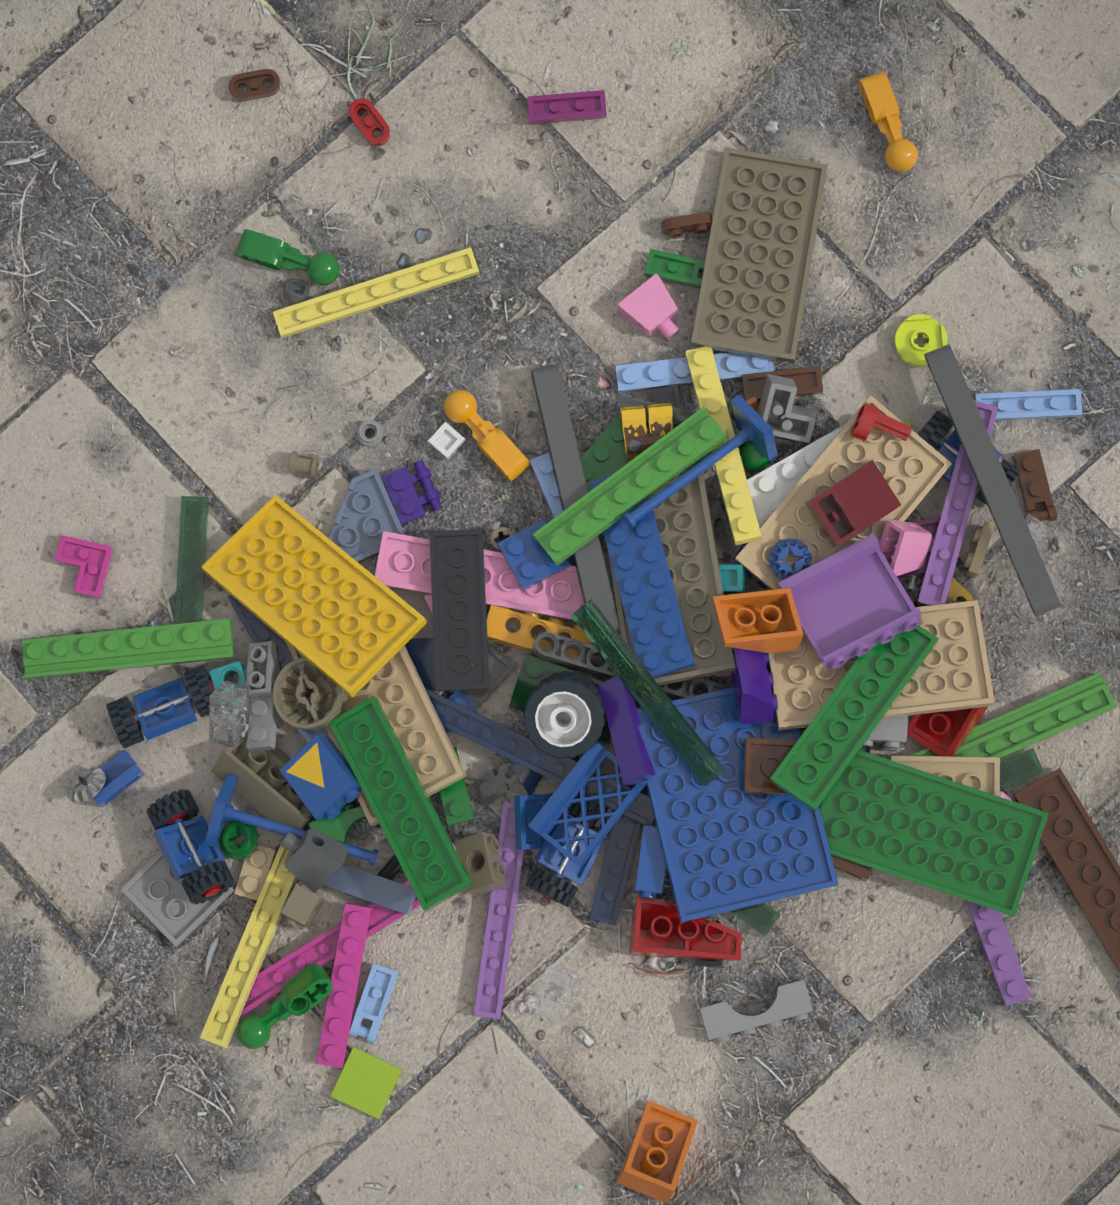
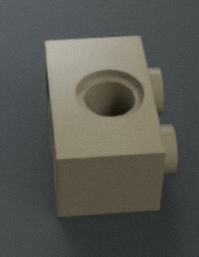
(471, 852)
(301, 907)

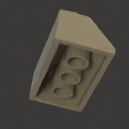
(263, 783)

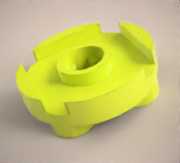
(909, 330)

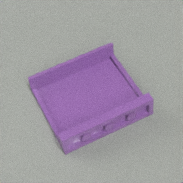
(851, 603)

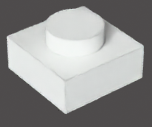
(446, 440)

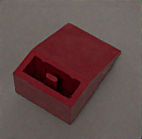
(853, 504)

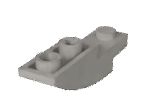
(260, 678)

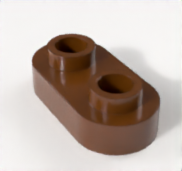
(254, 82)
(677, 226)

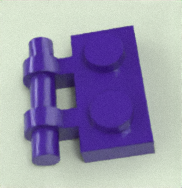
(404, 496)

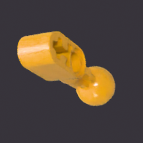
(884, 111)
(461, 407)

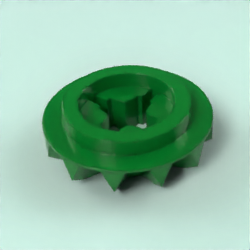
(231, 832)

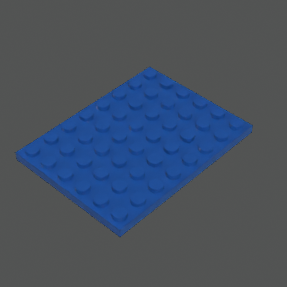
(723, 843)

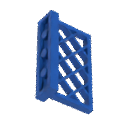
(566, 795)

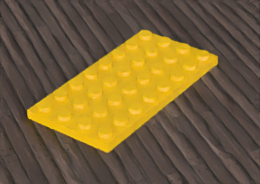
(314, 595)

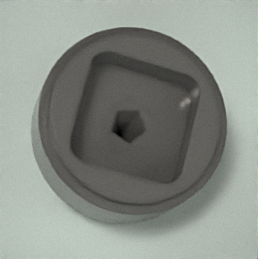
(295, 291)

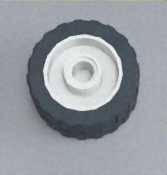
(565, 715)

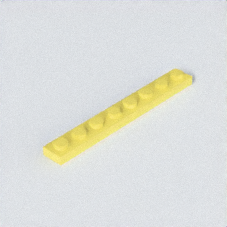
(376, 292)
(730, 468)
(250, 953)

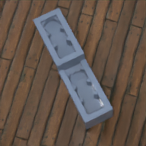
(373, 889)

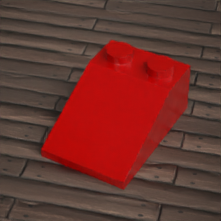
(944, 730)

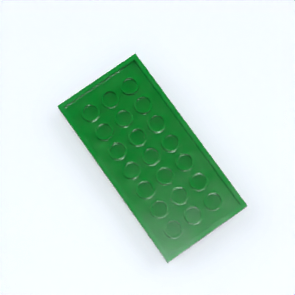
(932, 831)

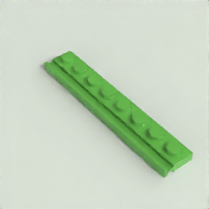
(630, 486)
(128, 648)
(1037, 720)

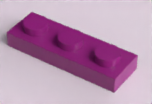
(567, 107)

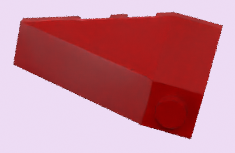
(659, 934)

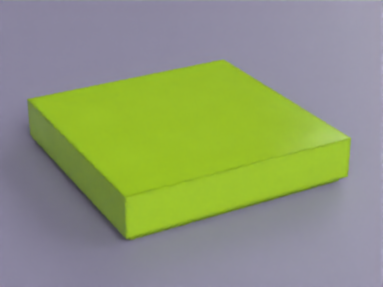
(366, 1083)

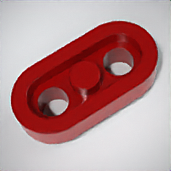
(370, 123)

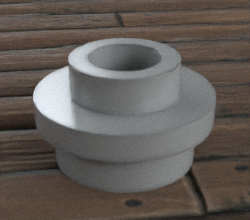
(367, 425)

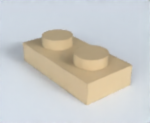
(981, 538)
(254, 872)

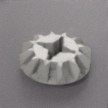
(79, 792)

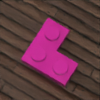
(93, 563)

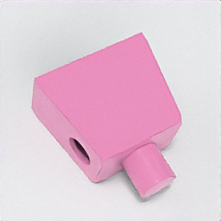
(651, 308)
(905, 545)

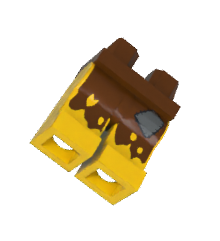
(634, 427)

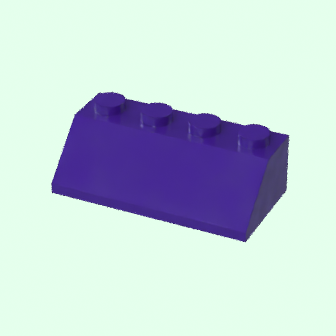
(753, 686)

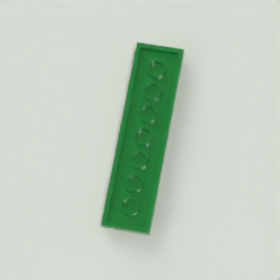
(851, 716)
(400, 803)

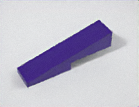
(624, 731)

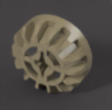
(294, 687)

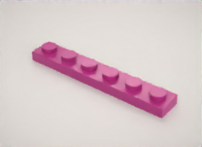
(345, 983)

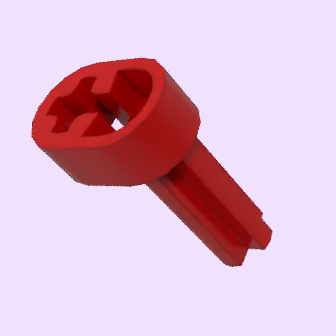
(870, 417)

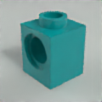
(733, 579)
(219, 674)

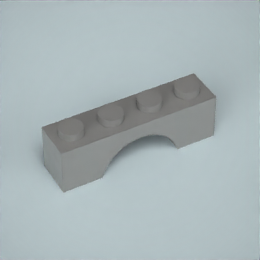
(789, 1001)

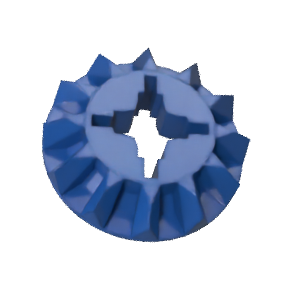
(780, 551)

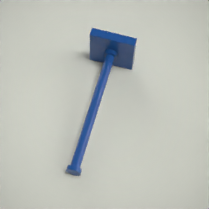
(751, 428)
(224, 811)

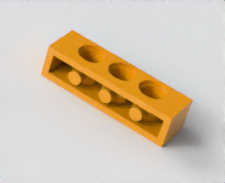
(522, 639)

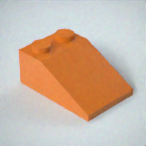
(759, 621)
(657, 1152)

